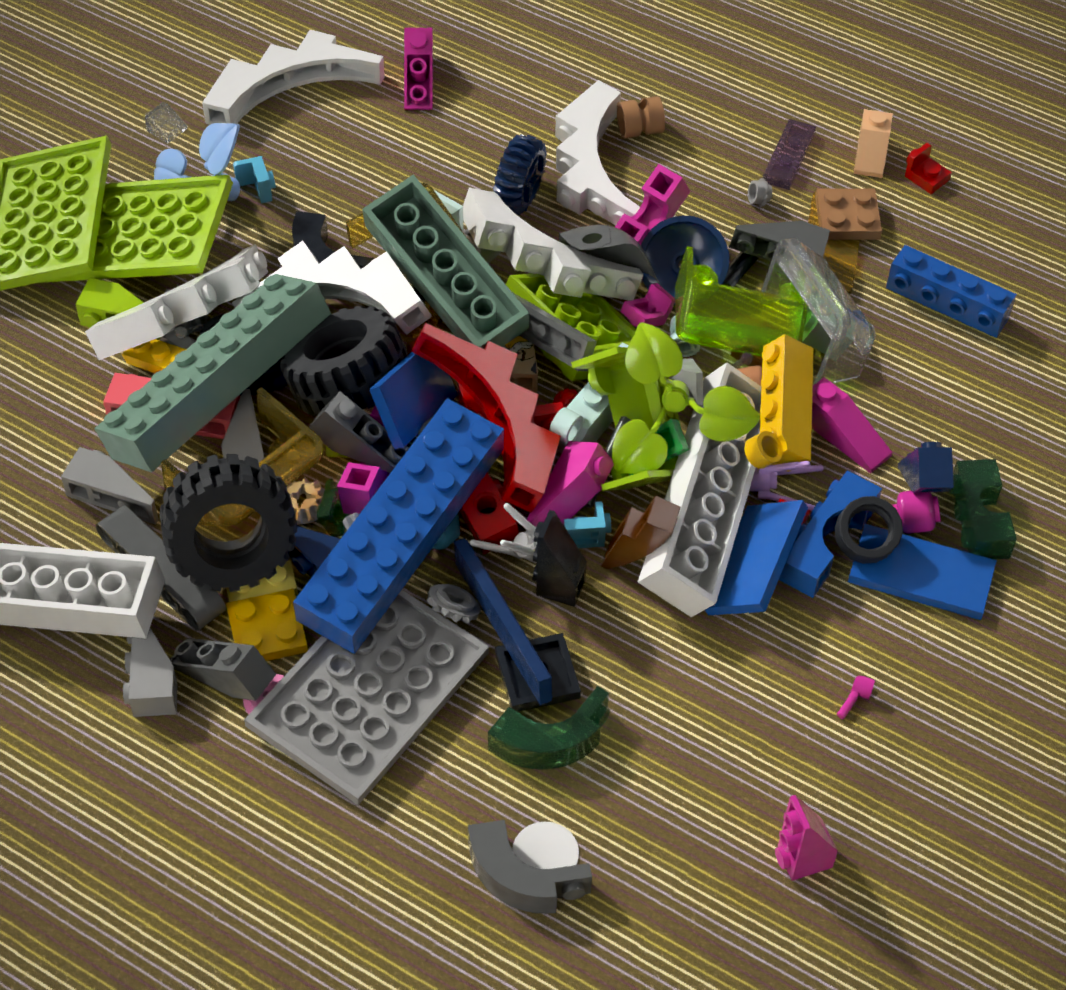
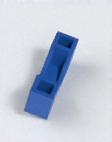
(809, 558)

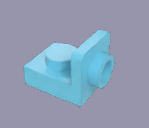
(589, 531)

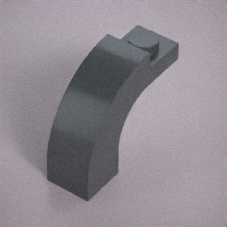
(516, 882)

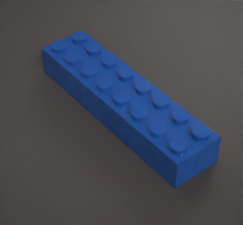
(399, 526)

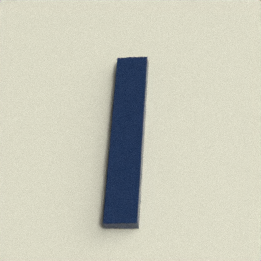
(503, 621)

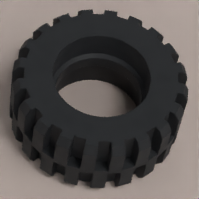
(343, 355)
(235, 561)

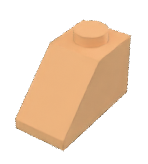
(873, 143)

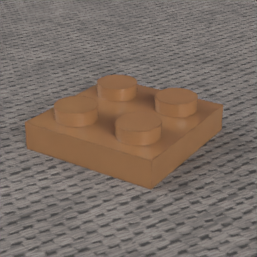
(849, 213)

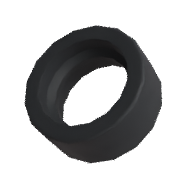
(883, 509)

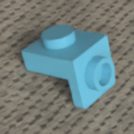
(254, 172)

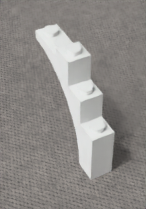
(280, 69)
(584, 179)
(531, 251)
(340, 277)
(187, 302)

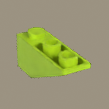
(103, 300)

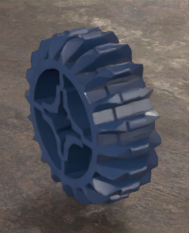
(520, 172)

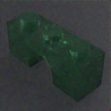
(982, 530)

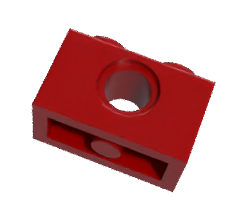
(493, 526)

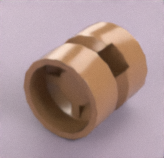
(639, 117)

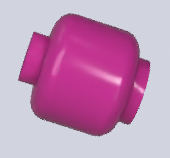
(918, 511)

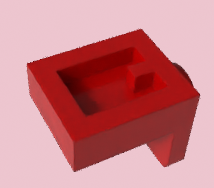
(925, 171)

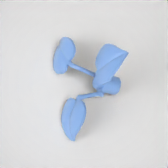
(215, 148)

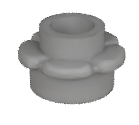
(759, 192)

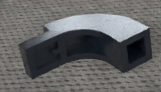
(313, 231)

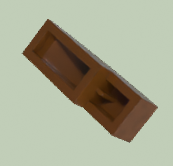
(641, 533)

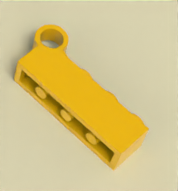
(784, 405)

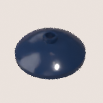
(667, 245)

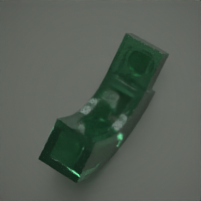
(550, 745)

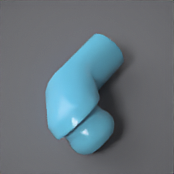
(449, 535)

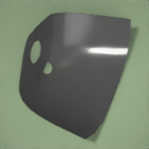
(608, 244)

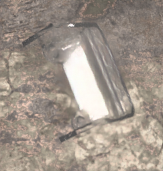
(830, 303)

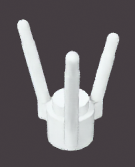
(523, 544)

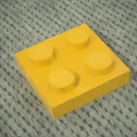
(268, 624)

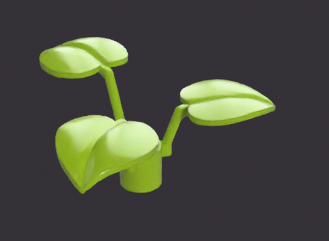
(657, 356)

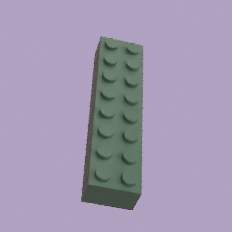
(212, 372)

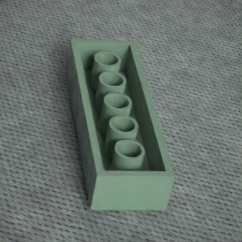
(444, 266)

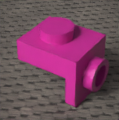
(652, 309)

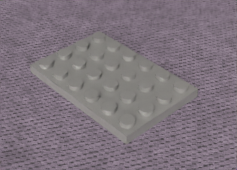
(361, 711)

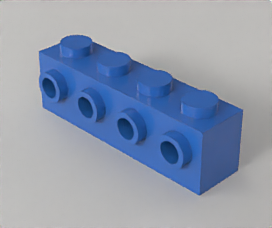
(950, 291)

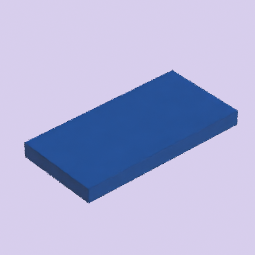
(410, 397)
(758, 556)
(926, 573)

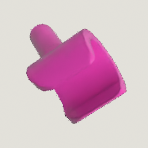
(861, 687)

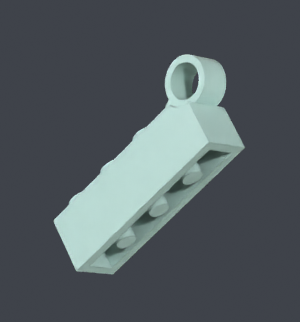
(583, 418)

